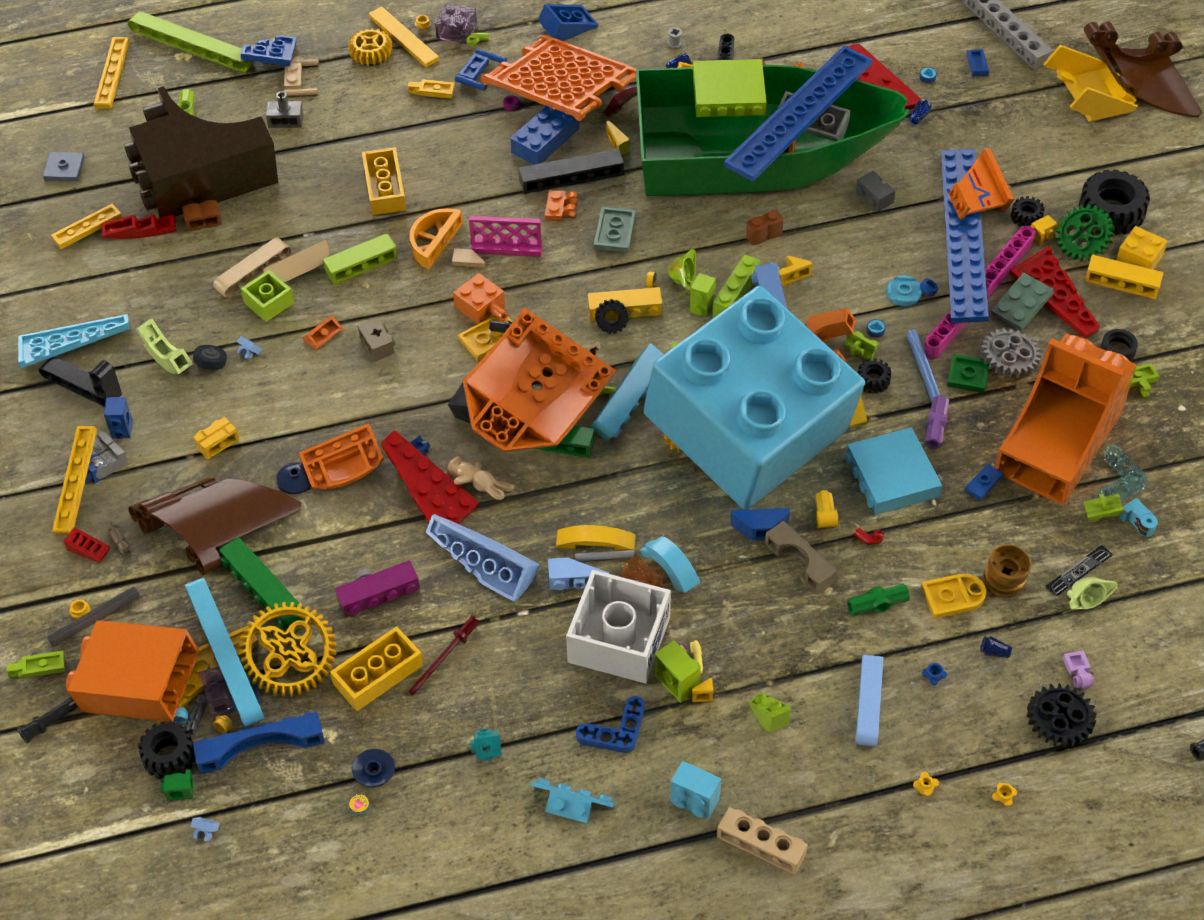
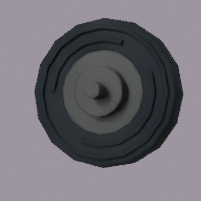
(210, 357)

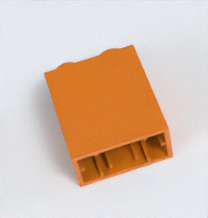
(133, 670)

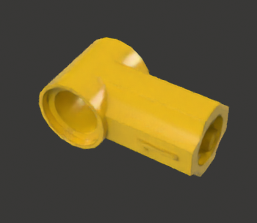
(826, 514)

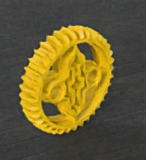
(282, 640)

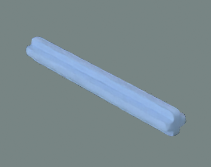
(923, 364)

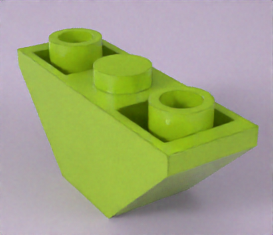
(770, 712)

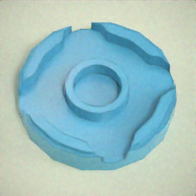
(904, 291)

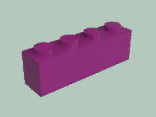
(377, 588)

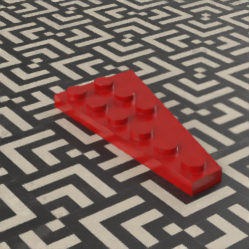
(427, 484)

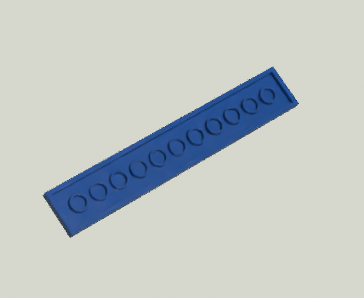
(797, 113)

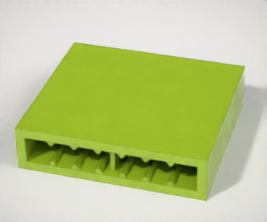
(729, 88)

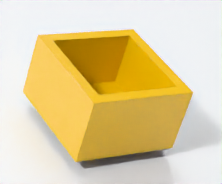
(1142, 248)

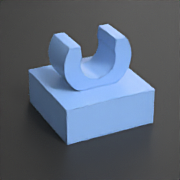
(249, 347)
(205, 825)

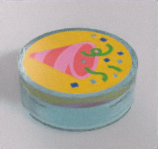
(359, 805)

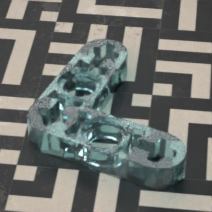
(1127, 477)

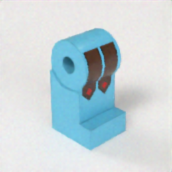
(1139, 517)

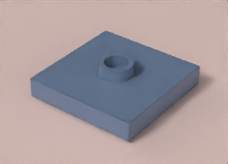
(63, 166)

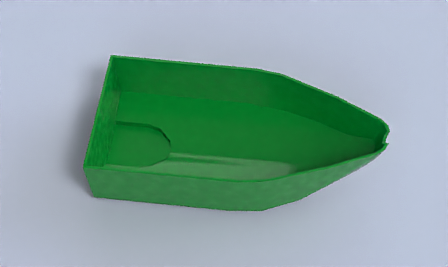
(689, 152)

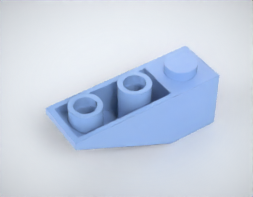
(568, 573)

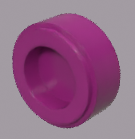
(511, 103)

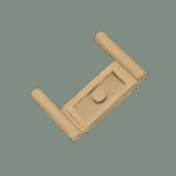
(293, 78)

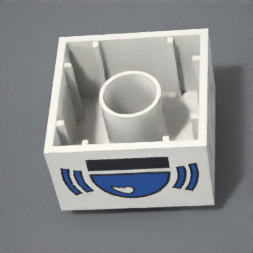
(618, 626)

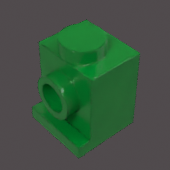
(178, 786)

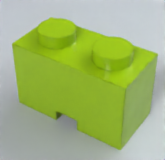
(702, 295)

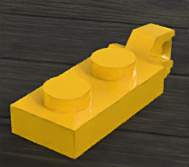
(432, 88)

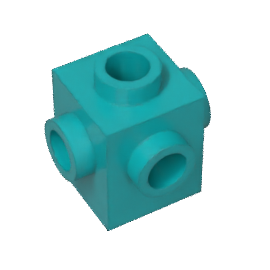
(492, 746)

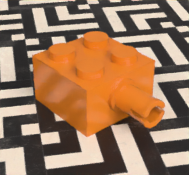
(480, 299)

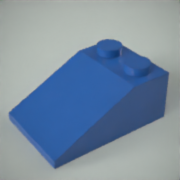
(566, 20)

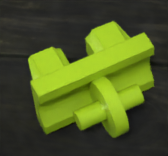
(860, 345)
(1103, 507)

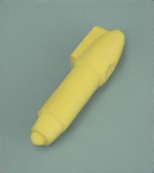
(696, 653)

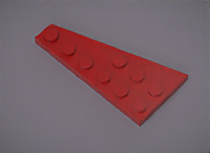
(881, 76)
(1065, 300)

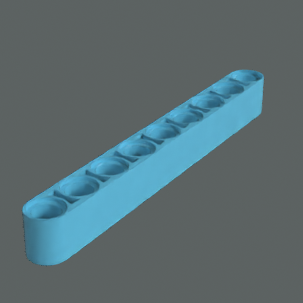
(224, 652)

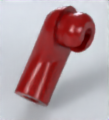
(869, 539)

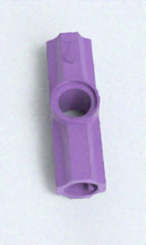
(936, 422)

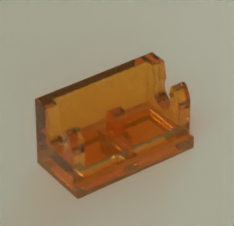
(639, 571)

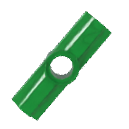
(878, 599)

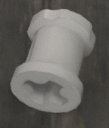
(674, 38)

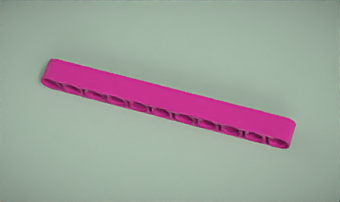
(995, 274)

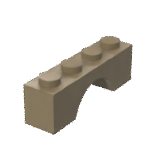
(785, 541)

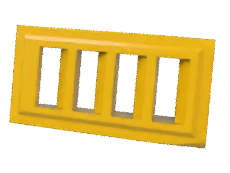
(617, 138)

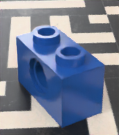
(118, 417)

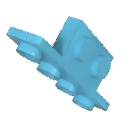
(571, 803)

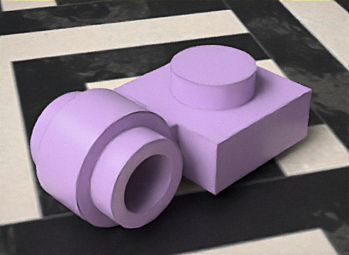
(1078, 664)

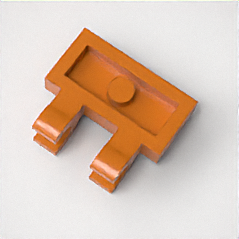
(556, 206)

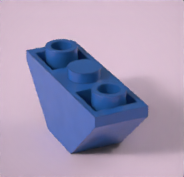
(759, 521)

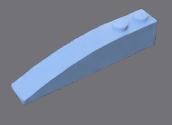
(488, 560)

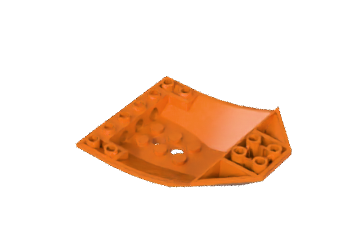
(501, 393)

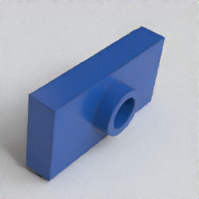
(984, 482)

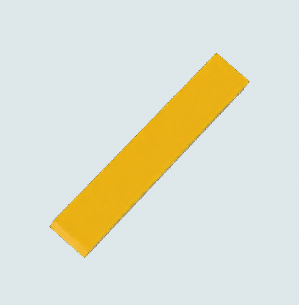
(404, 37)
(111, 73)
(74, 479)

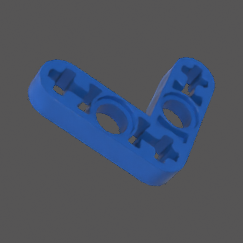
(622, 734)

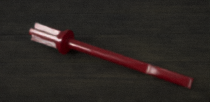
(461, 635)

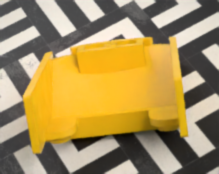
(1091, 84)

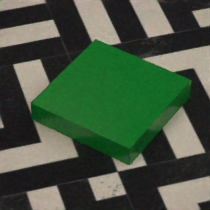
(968, 373)

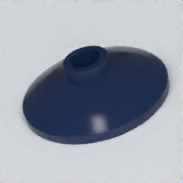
(293, 483)
(373, 760)

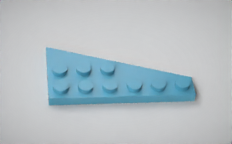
(52, 342)

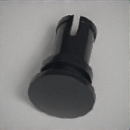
(499, 326)

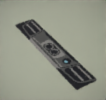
(1079, 570)

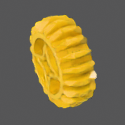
(370, 47)

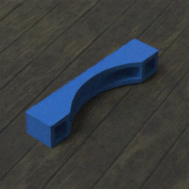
(216, 752)

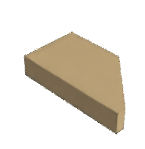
(467, 258)

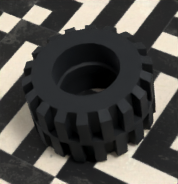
(163, 736)

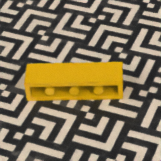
(1124, 276)
(638, 302)

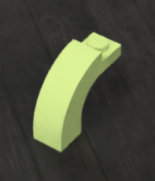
(164, 353)

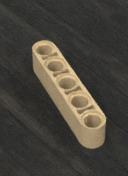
(251, 267)

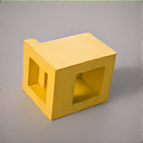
(1044, 229)

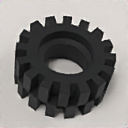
(1027, 204)
(604, 308)
(875, 367)

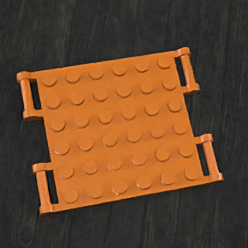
(561, 76)

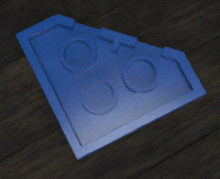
(271, 52)

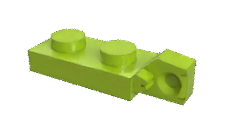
(37, 665)

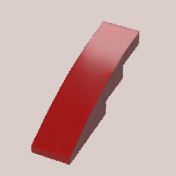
(131, 227)

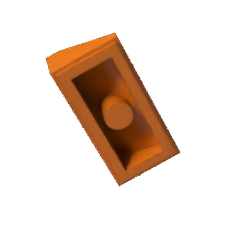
(323, 332)

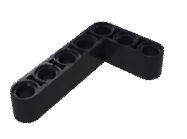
(93, 386)

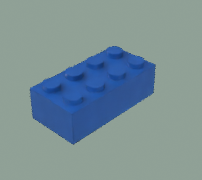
(543, 135)

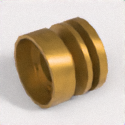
(1007, 570)

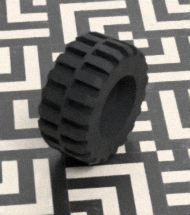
(1119, 187)

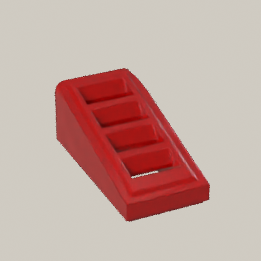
(77, 537)

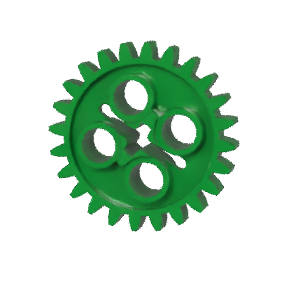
(1094, 243)

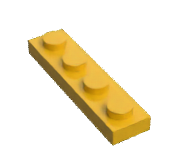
(85, 226)

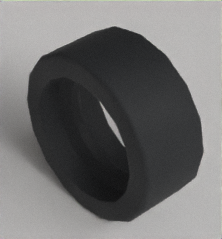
(1123, 336)

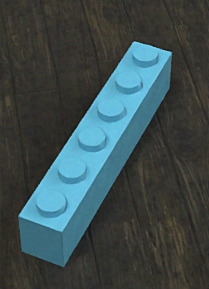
(626, 395)

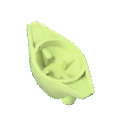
(1090, 592)

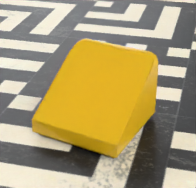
(703, 691)

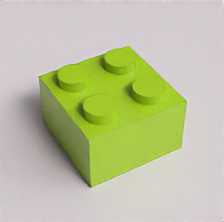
(267, 295)
(677, 670)

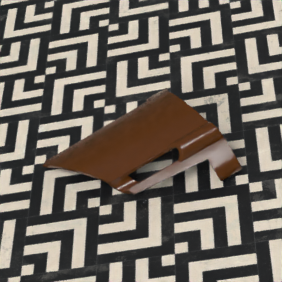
(1147, 70)
(213, 515)

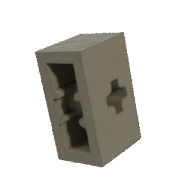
(376, 338)

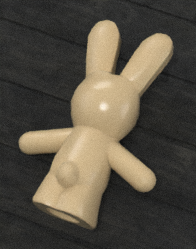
(481, 479)

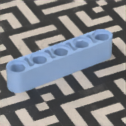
(869, 700)

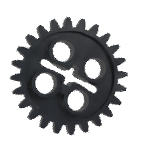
(1061, 715)

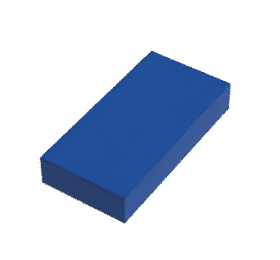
(977, 63)

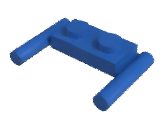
(475, 67)

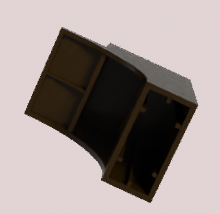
(195, 159)

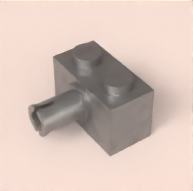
(284, 113)

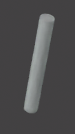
(604, 555)

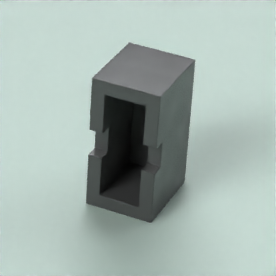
(874, 191)

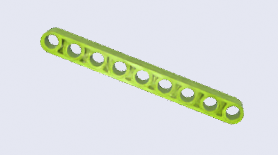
(188, 41)

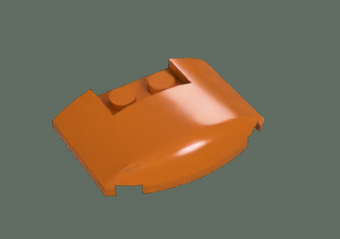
(342, 459)

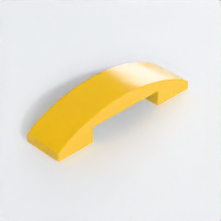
(595, 536)

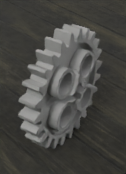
(1010, 353)

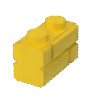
(215, 438)

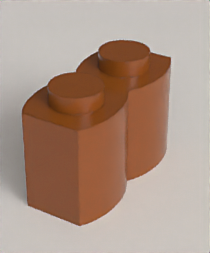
(201, 215)
(764, 227)

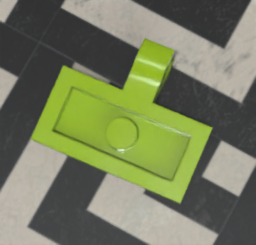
(1142, 377)

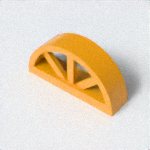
(427, 254)

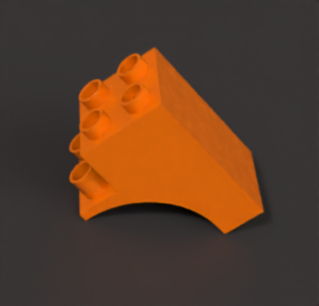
(1066, 417)

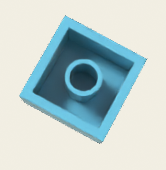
(695, 790)

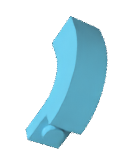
(673, 562)

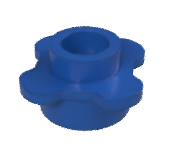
(934, 668)

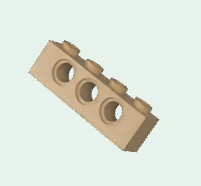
(766, 850)

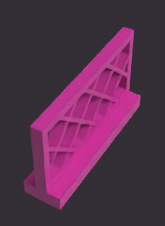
(504, 244)

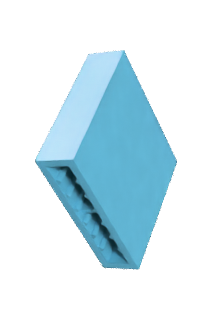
(893, 471)

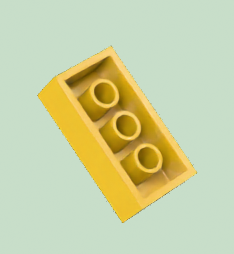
(384, 181)
(376, 668)

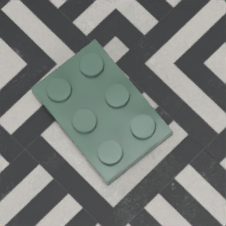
(614, 229)
(1022, 301)

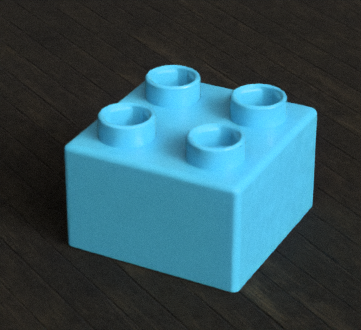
(752, 396)

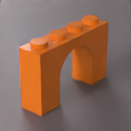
(832, 325)

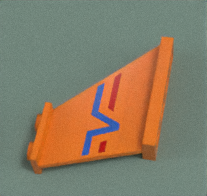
(981, 188)

